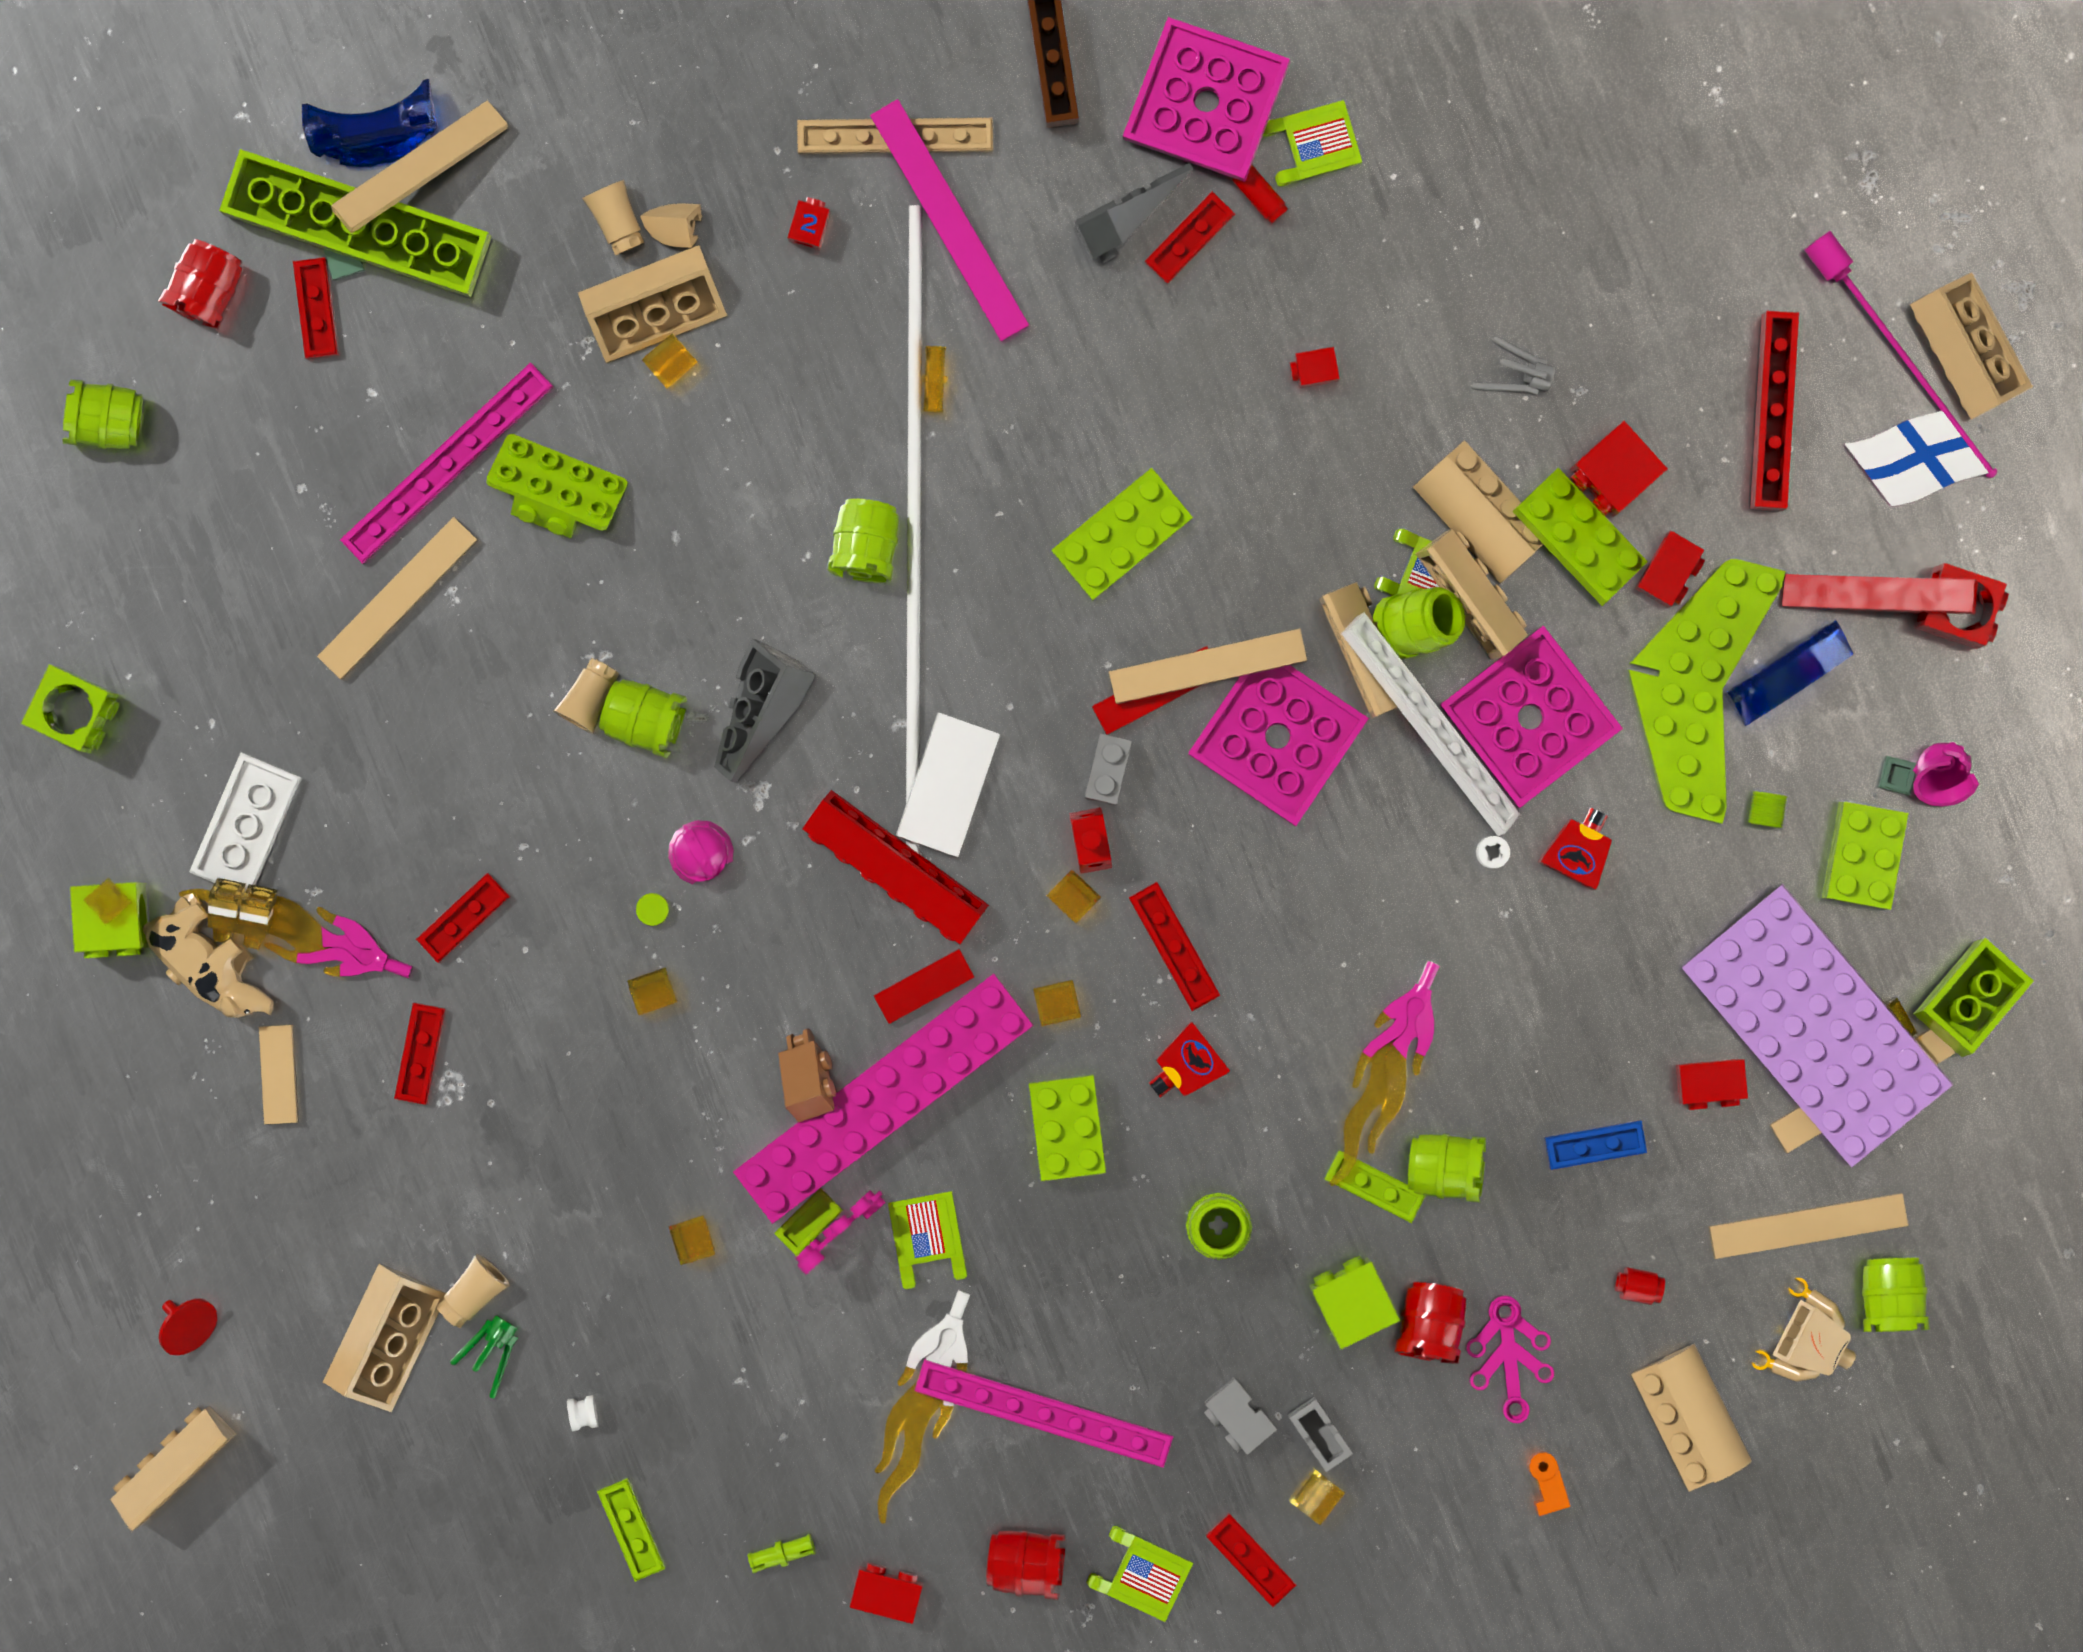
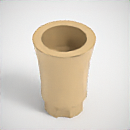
(615, 217)
(587, 696)
(472, 1291)

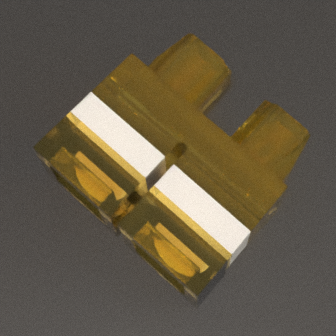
(240, 911)

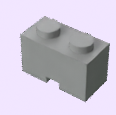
(1108, 769)
(1231, 1409)
(1320, 1434)

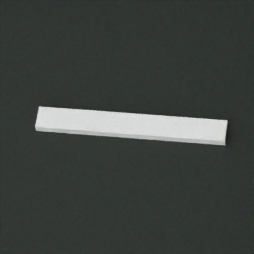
(1431, 724)

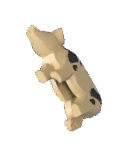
(200, 964)

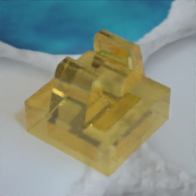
(107, 901)

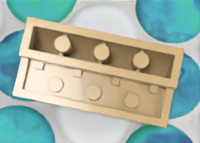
(1480, 508)
(1691, 1418)

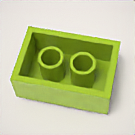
(1865, 855)
(1973, 997)
(1067, 1127)

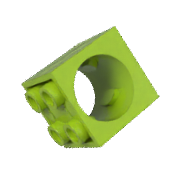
(42, 717)
(121, 934)
(1353, 1301)

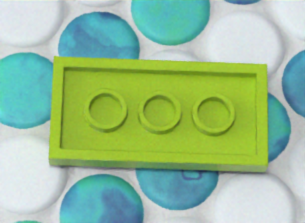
(1122, 534)
(1580, 536)

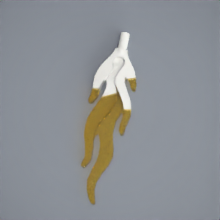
(913, 1409)

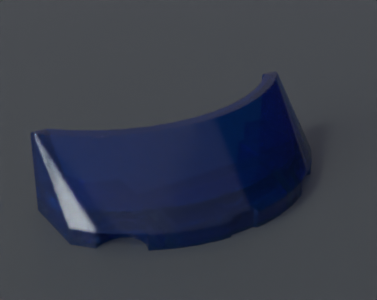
(374, 135)
(1790, 673)

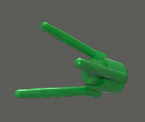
(499, 1333)

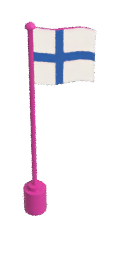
(1919, 452)

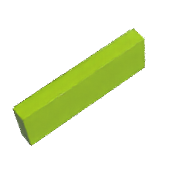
(1378, 1188)
(631, 1529)

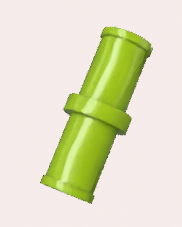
(781, 1553)

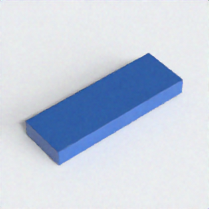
(1595, 1145)

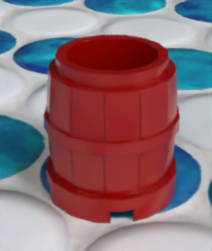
(202, 283)
(1432, 1323)
(1026, 1563)

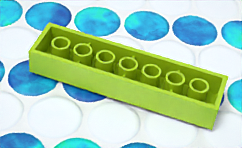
(396, 240)

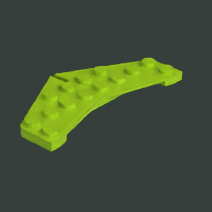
(1685, 701)

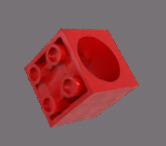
(1617, 470)
(1977, 635)

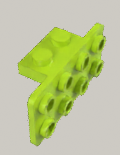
(554, 487)

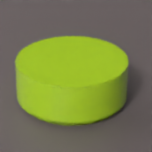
(652, 909)

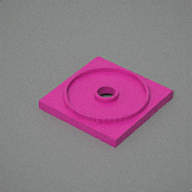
(1200, 61)
(1571, 723)
(1284, 777)

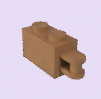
(806, 1077)

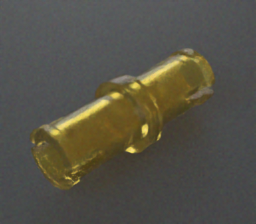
(934, 379)

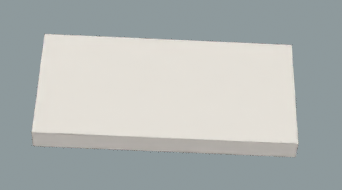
(947, 785)
(245, 822)

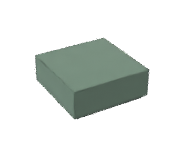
(341, 265)
(1897, 775)

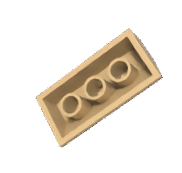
(652, 304)
(1971, 345)
(1483, 604)
(1341, 609)
(384, 1338)
(172, 1467)

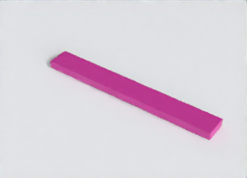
(949, 220)
(446, 463)
(1043, 1413)

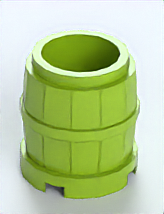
(102, 415)
(864, 540)
(1420, 620)
(642, 716)
(1447, 1166)
(1232, 1238)
(1894, 1295)

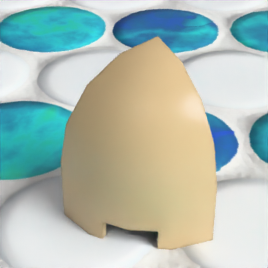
(673, 224)

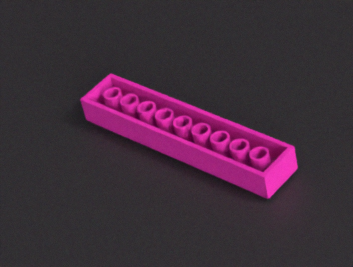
(883, 1098)

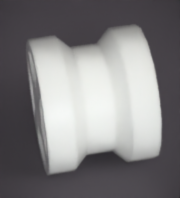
(1485, 854)
(582, 1413)

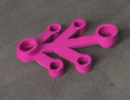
(811, 1255)
(1509, 1352)

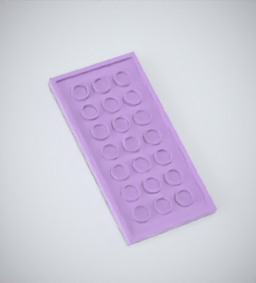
(1817, 1025)

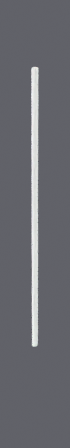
(914, 500)

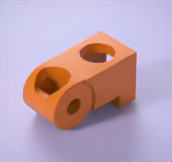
(1550, 1483)

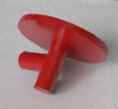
(186, 1325)

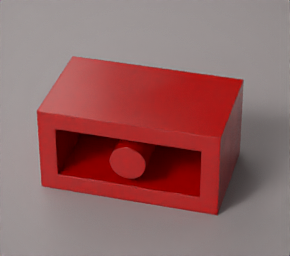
(1670, 569)
(1712, 1082)
(886, 1593)

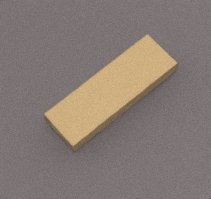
(278, 1074)

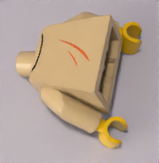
(1812, 1340)

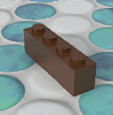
(1053, 62)

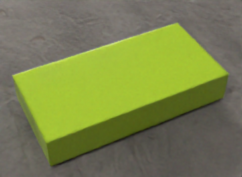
(808, 1221)

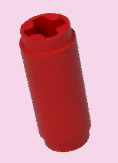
(1262, 195)

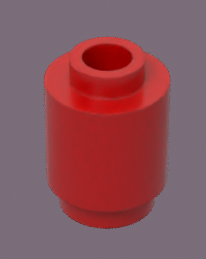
(1640, 1286)

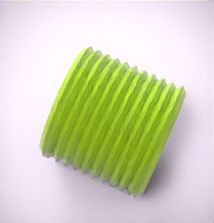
(1767, 809)

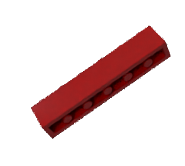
(1774, 411)
(895, 867)

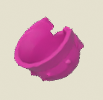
(1944, 775)
(700, 851)

